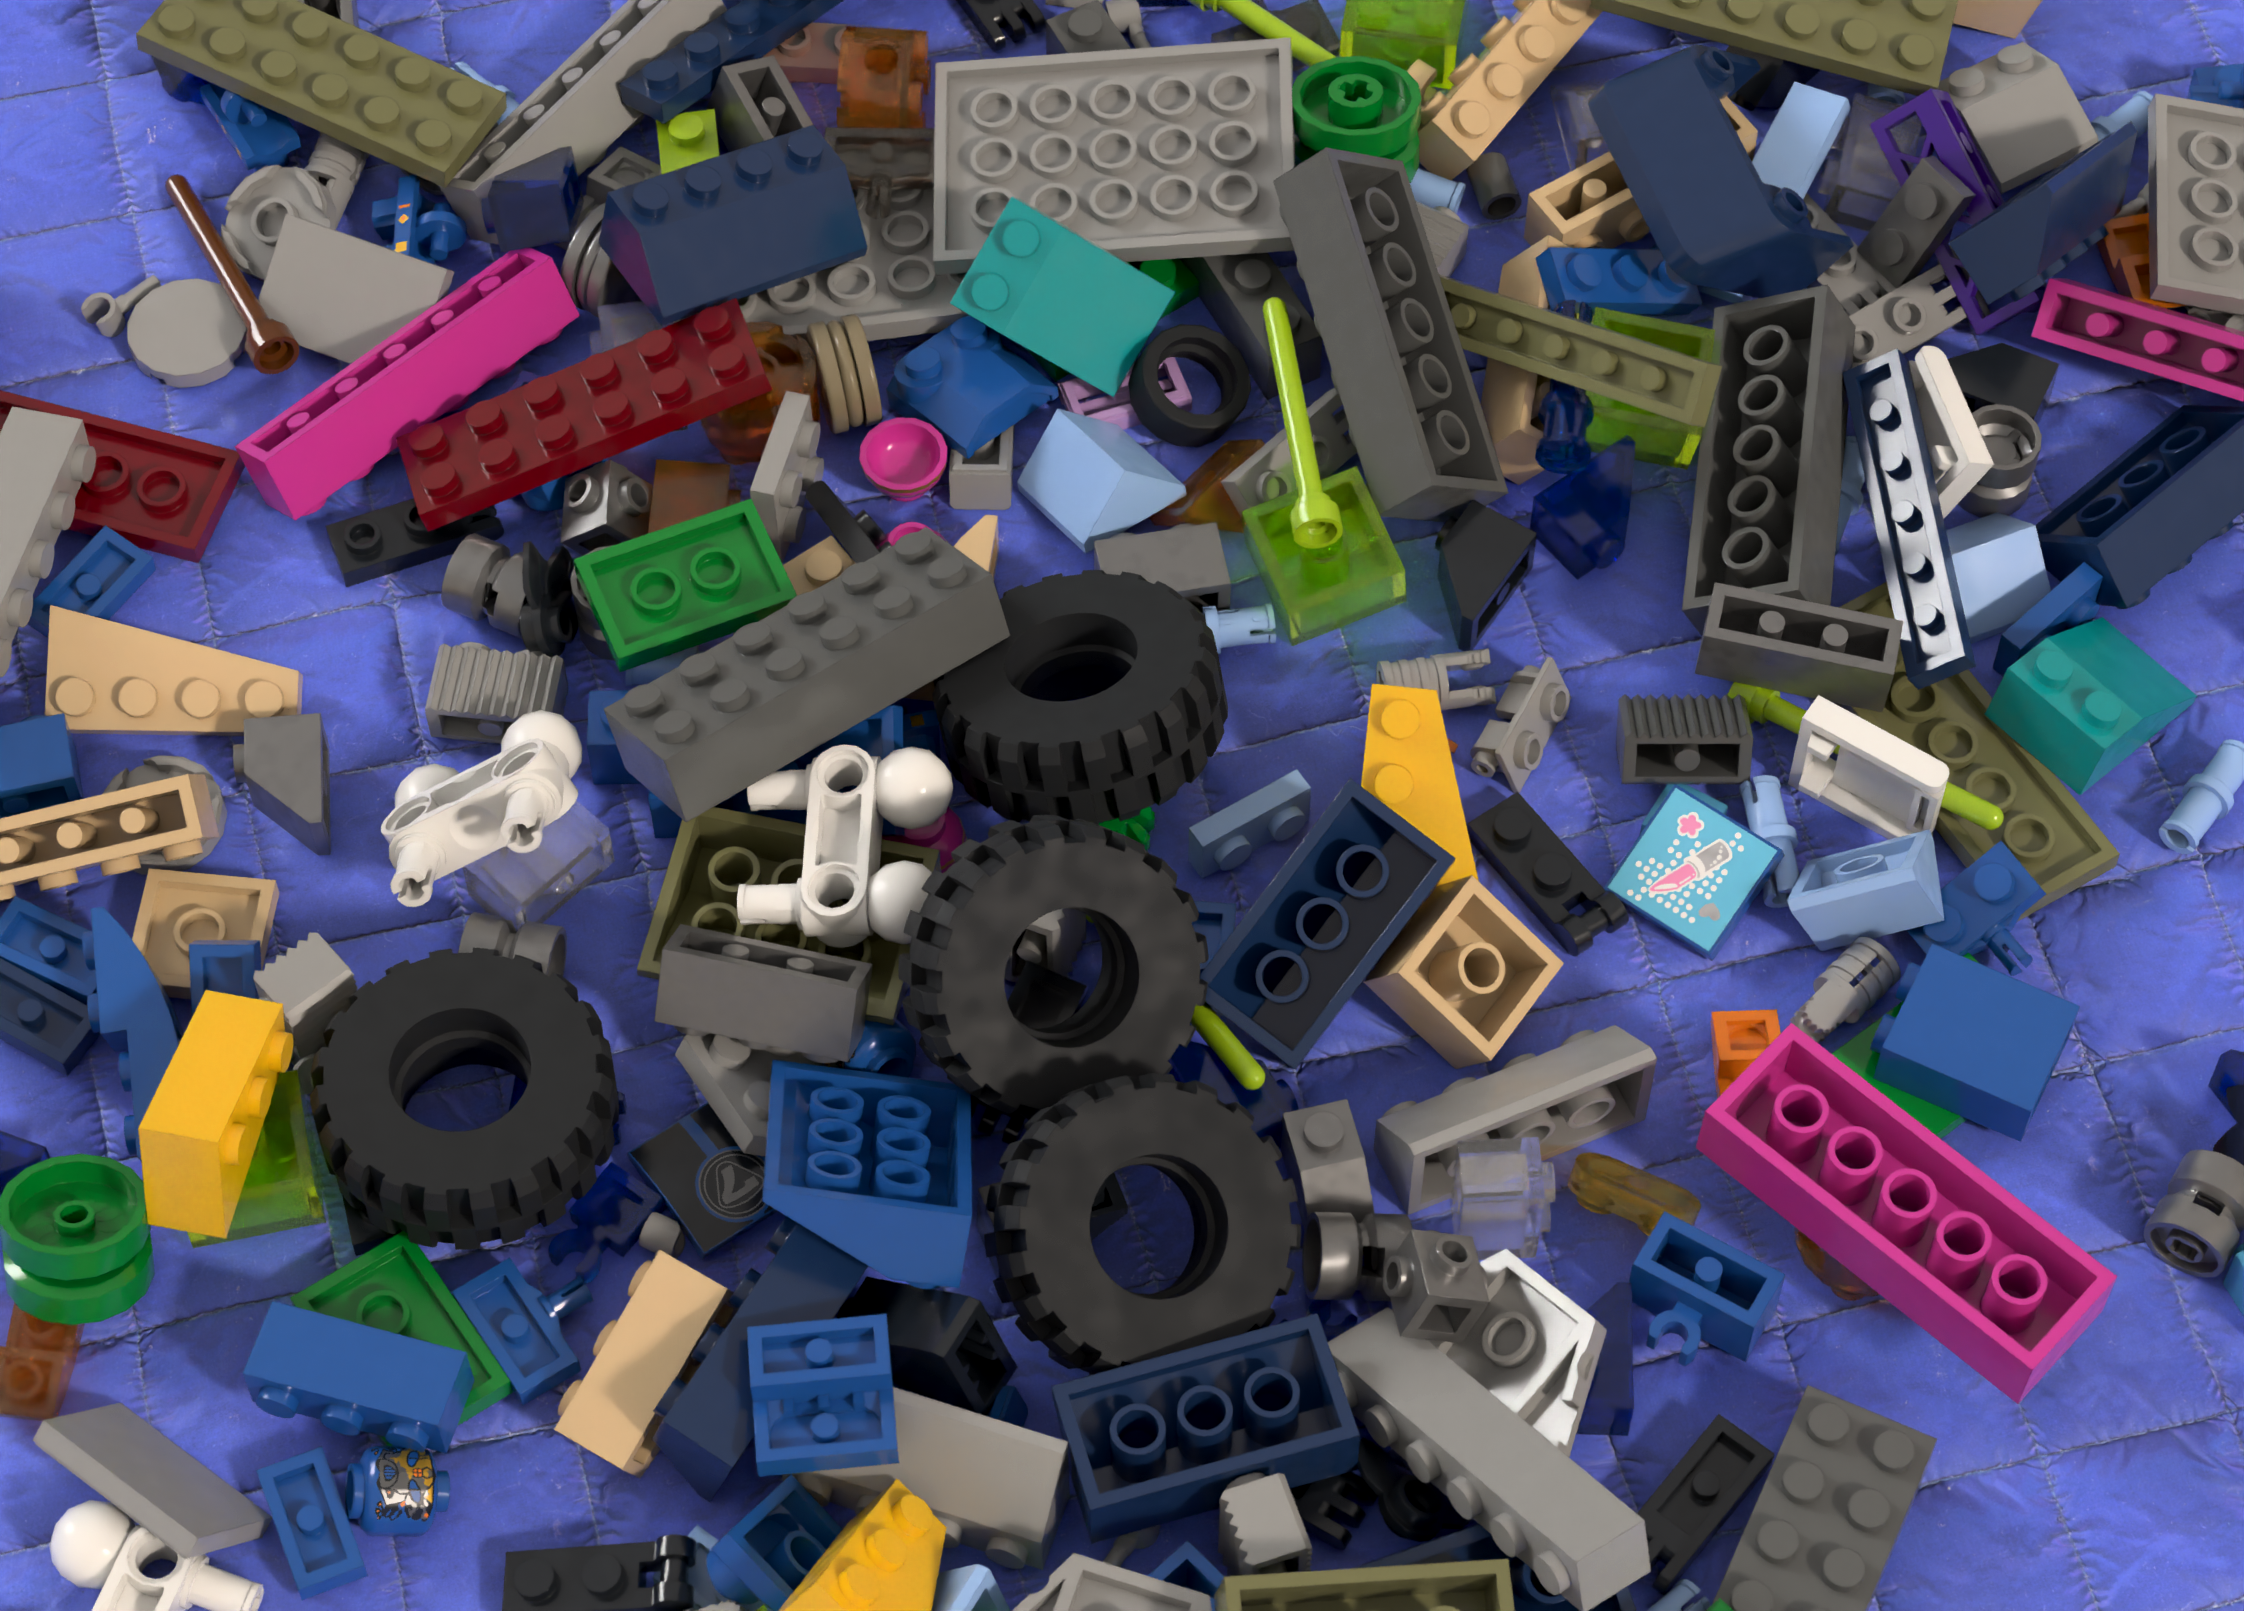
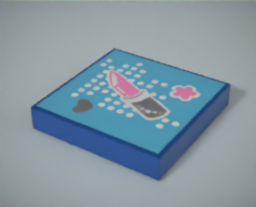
(1694, 872)

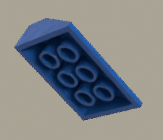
(873, 1167)

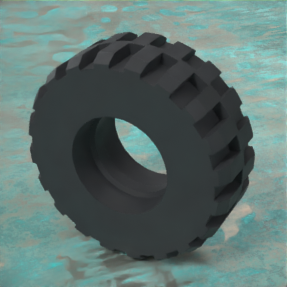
(1095, 757)
(980, 911)
(482, 1179)
(1047, 1204)

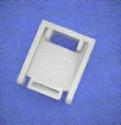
(1948, 428)
(1875, 774)

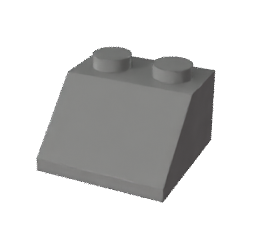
(2019, 114)

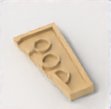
(154, 684)

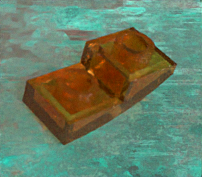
(36, 1366)

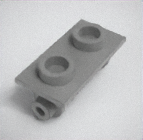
(1535, 705)

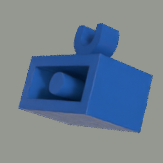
(1703, 1290)

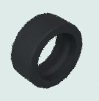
(1213, 353)

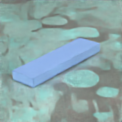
(1796, 147)

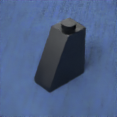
(938, 1342)

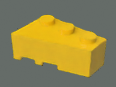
(1413, 769)
(211, 1112)
(878, 1560)

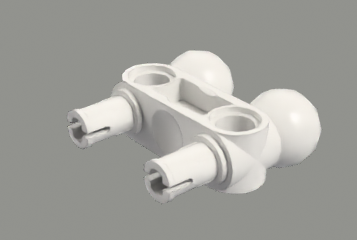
(457, 817)
(845, 843)
(105, 1550)

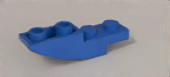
(130, 1014)

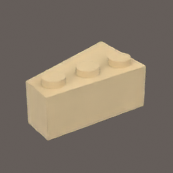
(640, 1360)

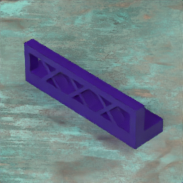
(1959, 154)

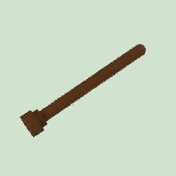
(267, 340)

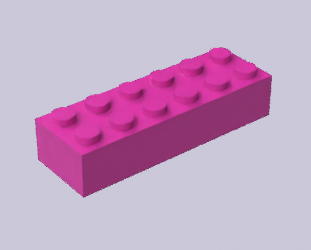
(1905, 1212)

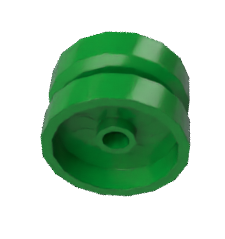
(1357, 108)
(76, 1239)

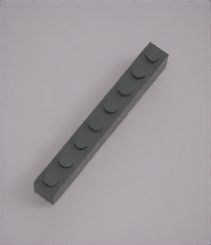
(1229, 285)

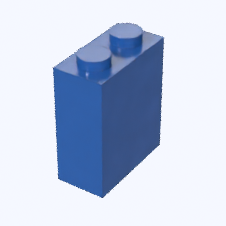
(1973, 1041)

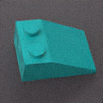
(1062, 296)
(2086, 701)

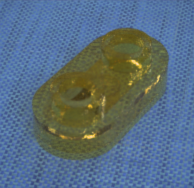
(1618, 1188)

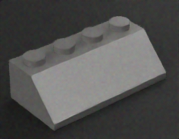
(1561, 1096)
(978, 1475)

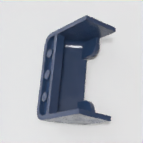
(1698, 182)

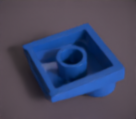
(967, 385)
(772, 1547)

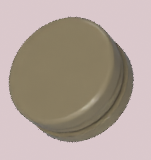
(845, 374)

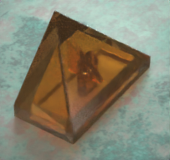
(1206, 496)

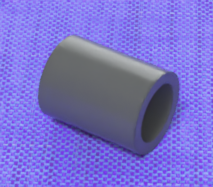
(1494, 186)

